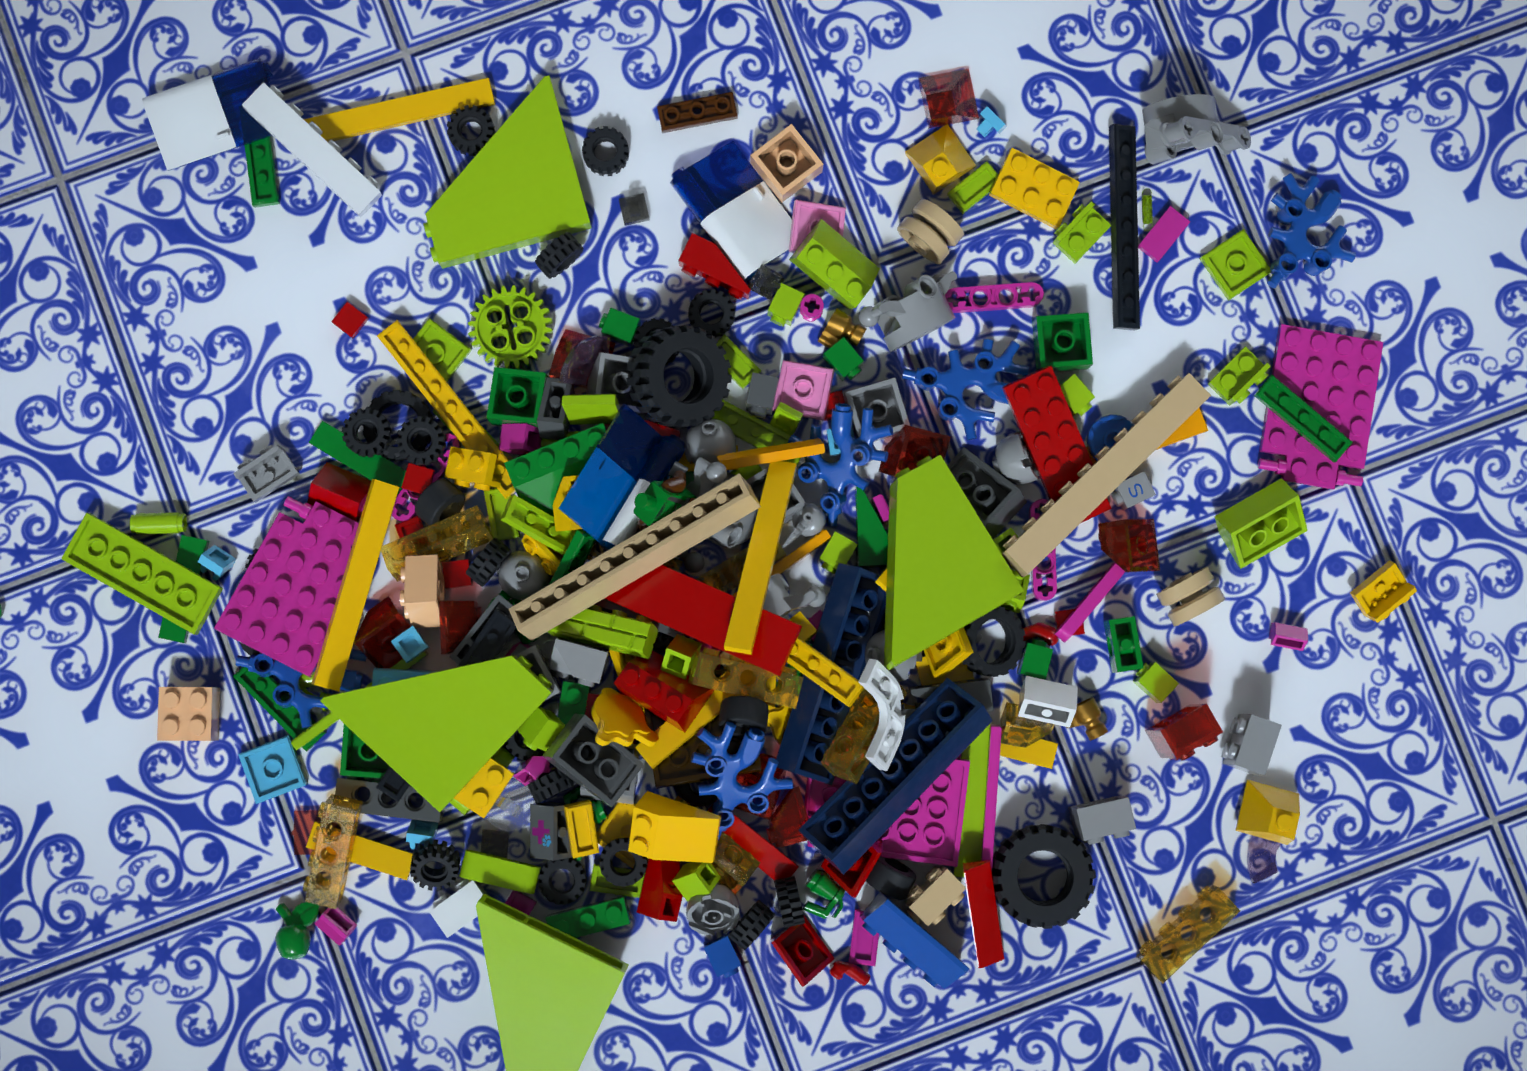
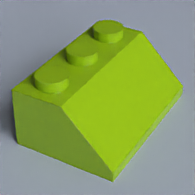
(835, 265)
(1261, 522)

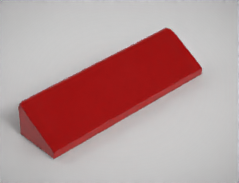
(771, 859)
(983, 912)

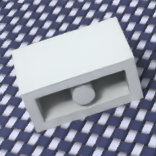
(1047, 701)
(459, 908)

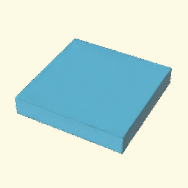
(272, 769)

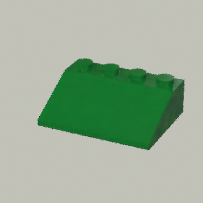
(540, 472)

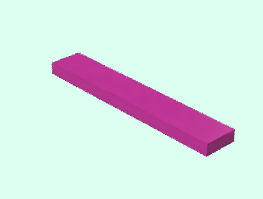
(991, 793)

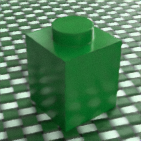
(619, 326)
(843, 360)
(1035, 660)

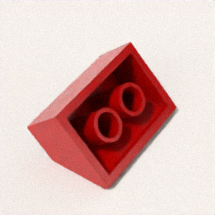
(662, 692)

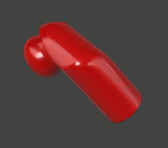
(1042, 631)
(851, 970)

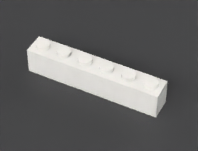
(313, 150)

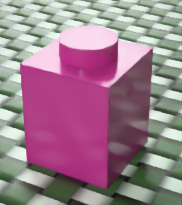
(519, 438)

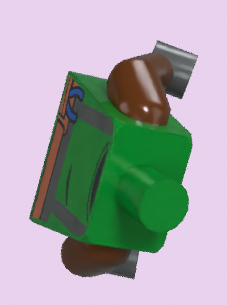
(663, 497)

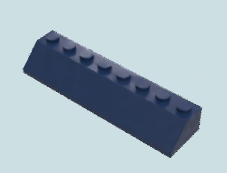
(849, 620)
(929, 745)

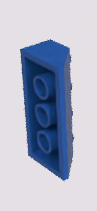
(912, 941)

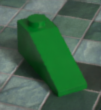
(871, 535)

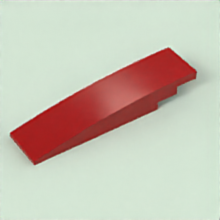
(706, 615)

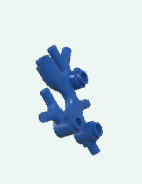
(1295, 239)
(959, 377)
(843, 471)
(290, 682)
(727, 766)

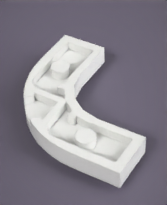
(887, 693)

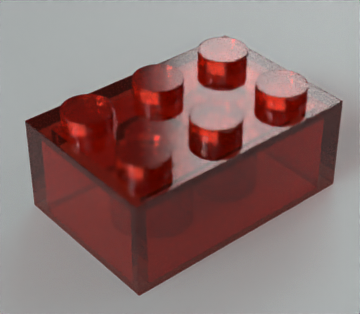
(1184, 731)

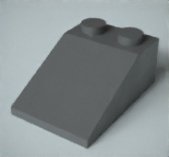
(988, 492)
(597, 768)

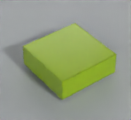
(786, 418)

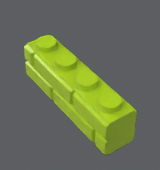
(610, 631)

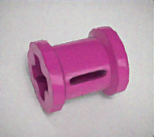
(819, 305)

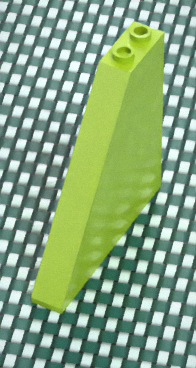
(513, 190)
(938, 562)
(444, 722)
(544, 988)

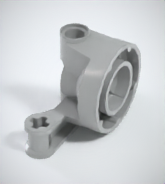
(1188, 123)

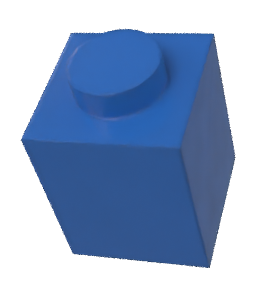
(723, 956)

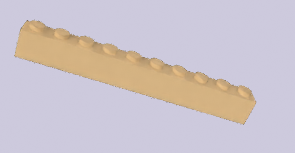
(1105, 474)
(634, 557)

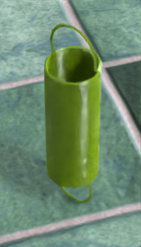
(1147, 209)

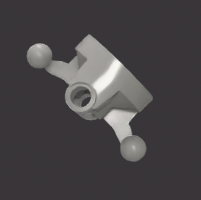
(915, 314)
(706, 478)
(781, 603)

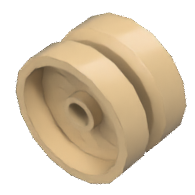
(930, 231)
(1189, 594)

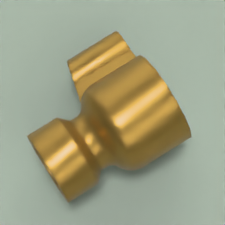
(841, 326)
(1088, 716)

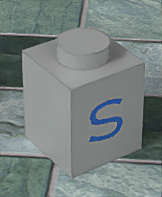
(1133, 491)

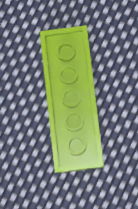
(142, 573)

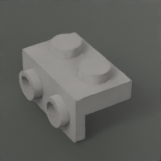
(266, 472)

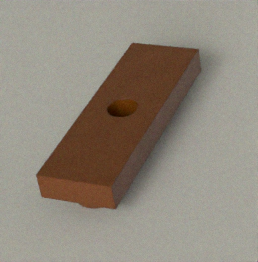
(681, 116)

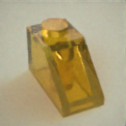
(1020, 730)

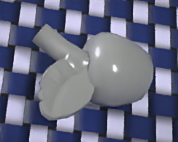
(807, 522)

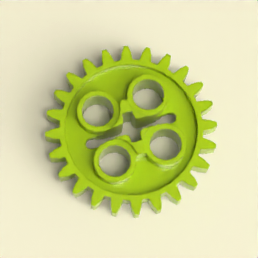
(488, 332)

